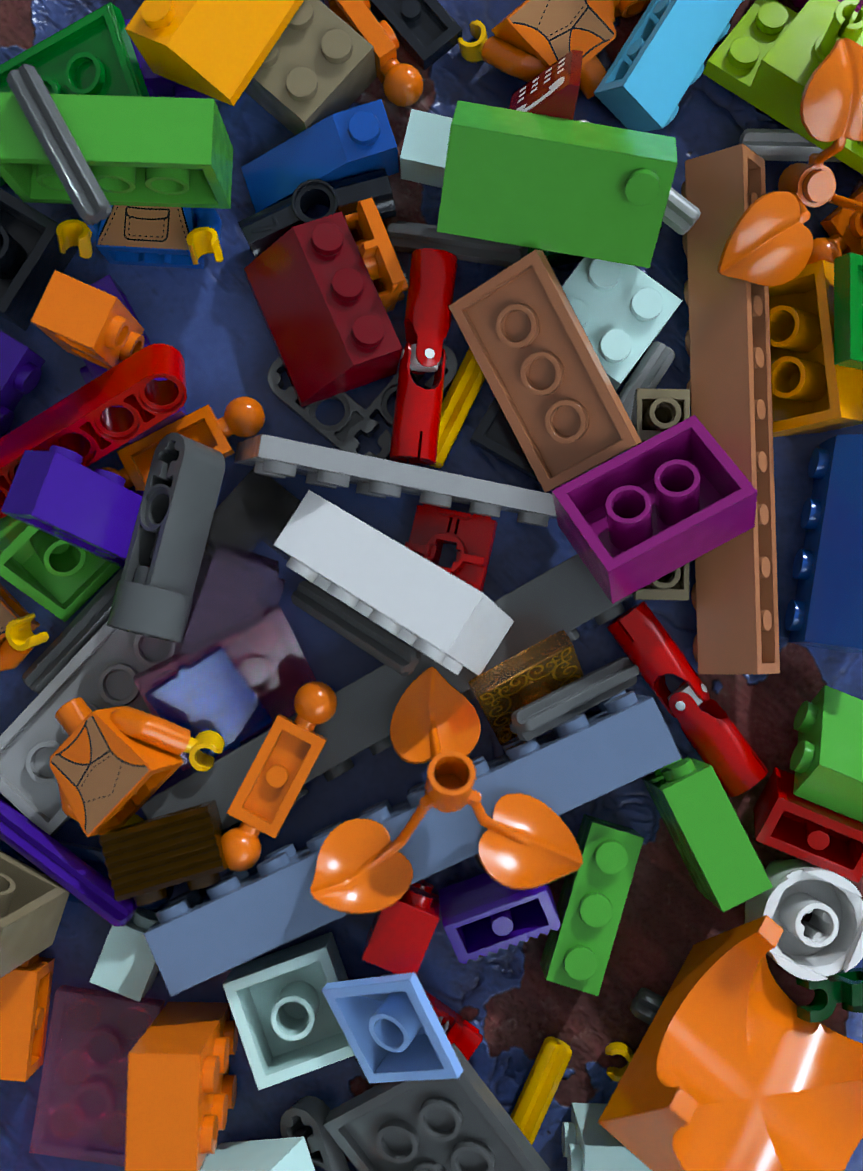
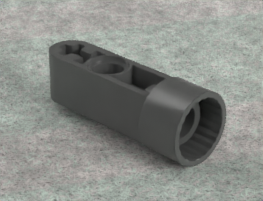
(168, 540)

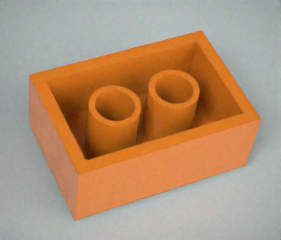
(180, 1087)

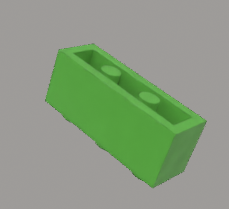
(591, 905)

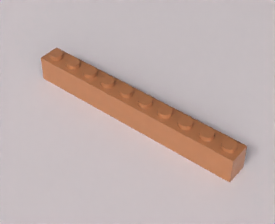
(733, 400)

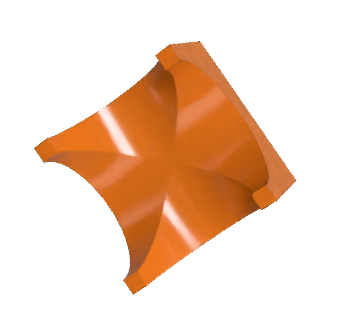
(735, 1072)

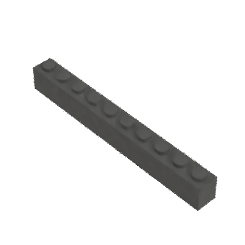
(364, 710)

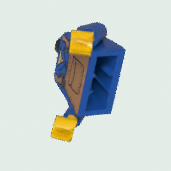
(148, 236)

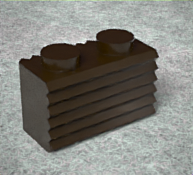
(164, 853)

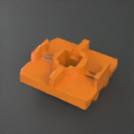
(377, 253)

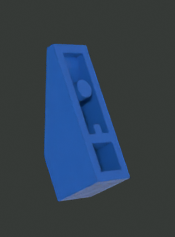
(330, 151)

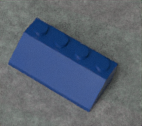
(830, 565)

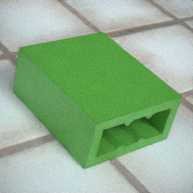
(830, 752)
(707, 832)

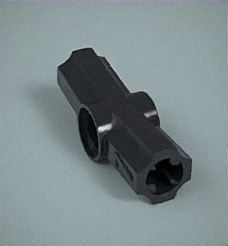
(343, 195)

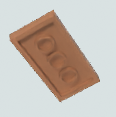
(544, 371)

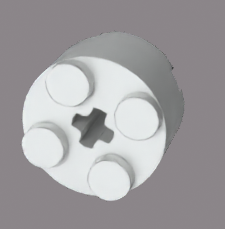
(834, 933)

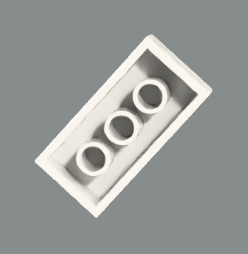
(393, 586)

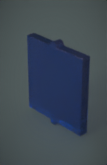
(210, 697)

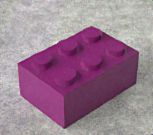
(655, 508)

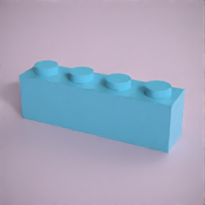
(663, 60)

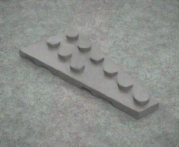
(388, 478)

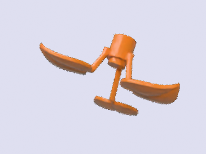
(770, 238)
(524, 839)

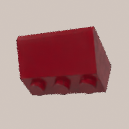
(323, 310)

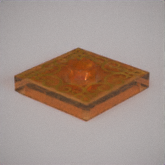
(525, 679)

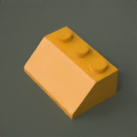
(209, 42)
(806, 385)

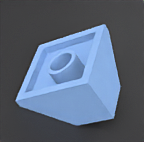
(392, 1029)

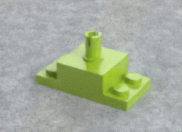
(775, 54)

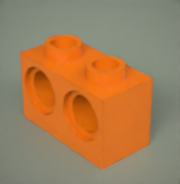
(88, 322)

